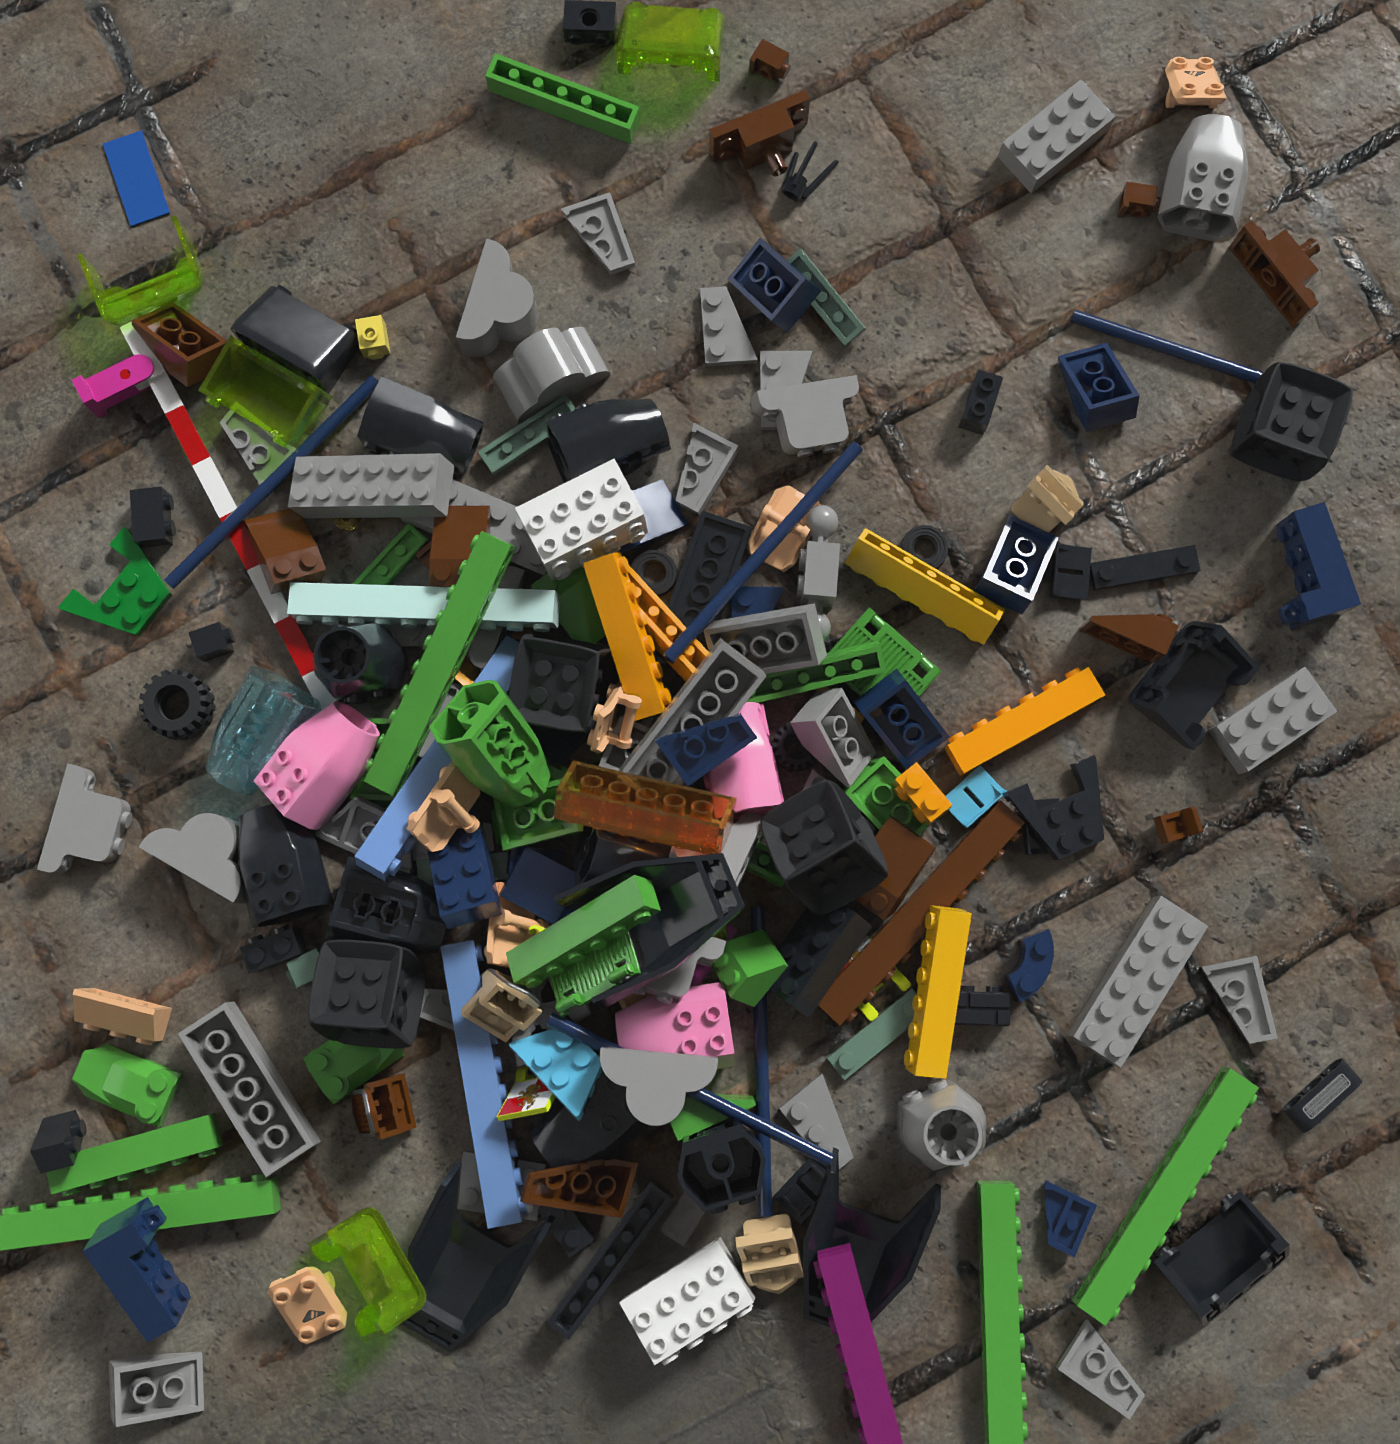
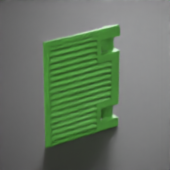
(896, 652)
(595, 974)

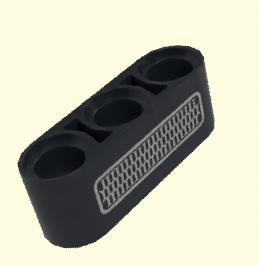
(1322, 1095)

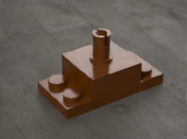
(761, 134)
(1279, 269)

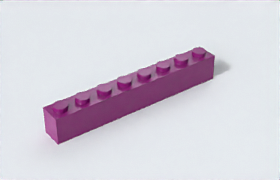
(857, 1346)

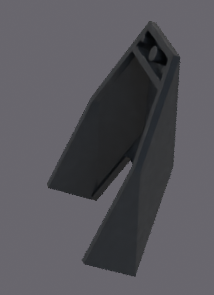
(695, 903)
(882, 1248)
(463, 1268)

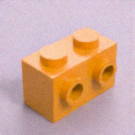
(921, 794)

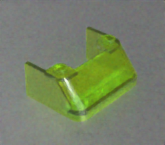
(123, 305)

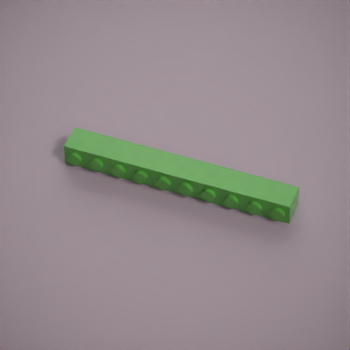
(439, 663)
(1165, 1195)
(180, 1205)
(1001, 1313)

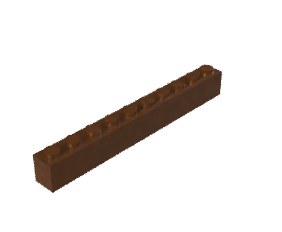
(907, 924)

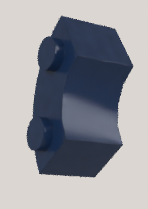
(1032, 966)

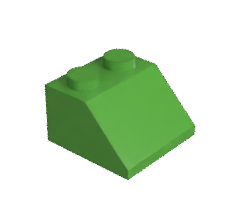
(749, 967)

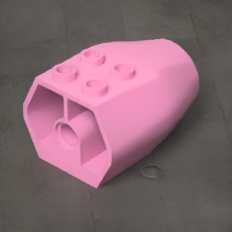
(319, 765)
(751, 772)
(687, 1026)

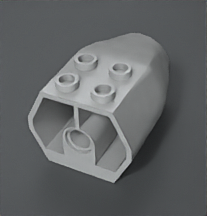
(1206, 180)
(941, 1125)

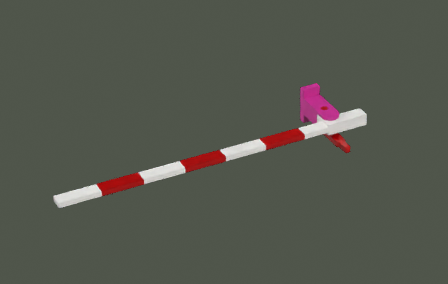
(146, 372)

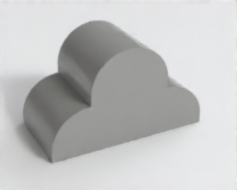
(498, 305)
(548, 368)
(202, 851)
(656, 1080)

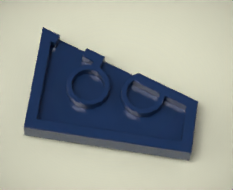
(705, 746)

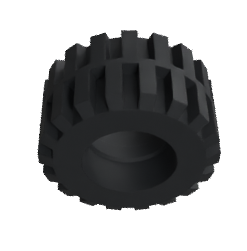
(158, 694)

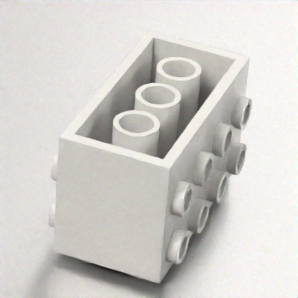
(583, 520)
(688, 1302)

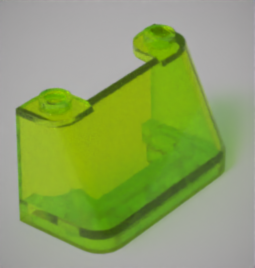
(671, 38)
(263, 392)
(377, 1269)

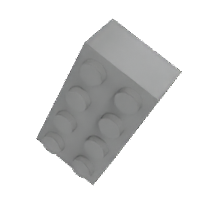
(1056, 136)
(773, 638)
(1272, 720)

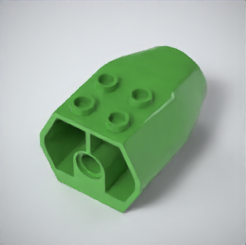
(492, 744)

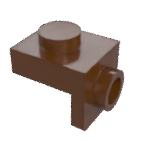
(1178, 825)

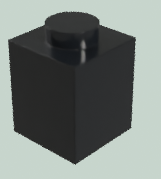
(212, 641)

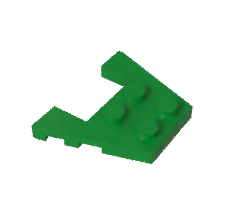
(131, 598)

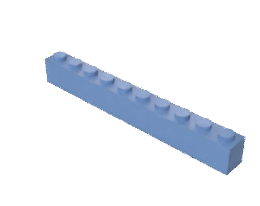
(390, 837)
(483, 1090)

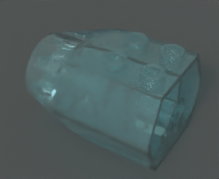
(254, 727)

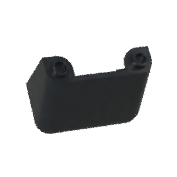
(298, 336)
(1191, 680)
(1223, 1258)

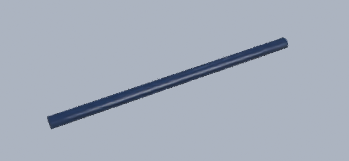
(1165, 346)
(270, 483)
(762, 553)
(762, 1078)
(707, 1098)

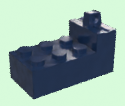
(1317, 567)
(136, 1271)

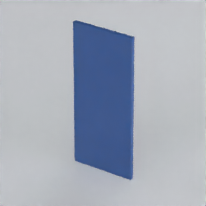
(136, 178)

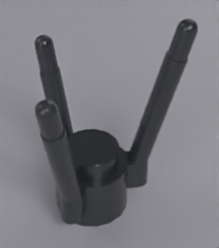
(795, 185)

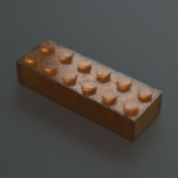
(645, 808)

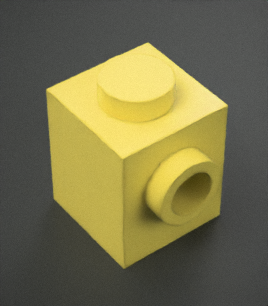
(372, 337)

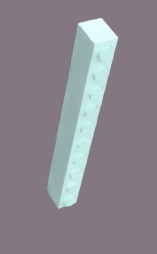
(416, 606)

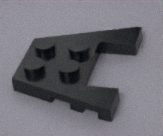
(1069, 822)

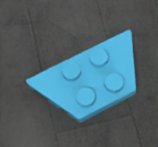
(562, 1066)

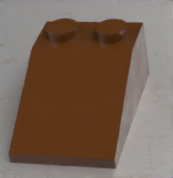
(180, 342)
(452, 541)
(285, 550)
(1139, 635)
(905, 858)

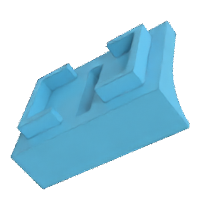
(982, 787)

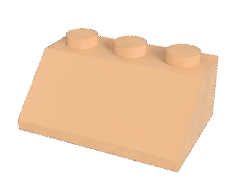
(120, 1015)

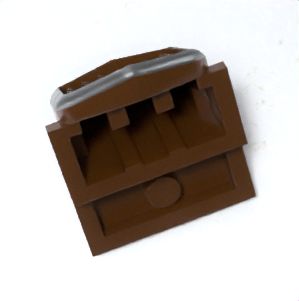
(383, 1108)

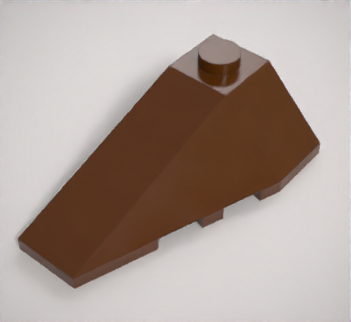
(584, 1187)

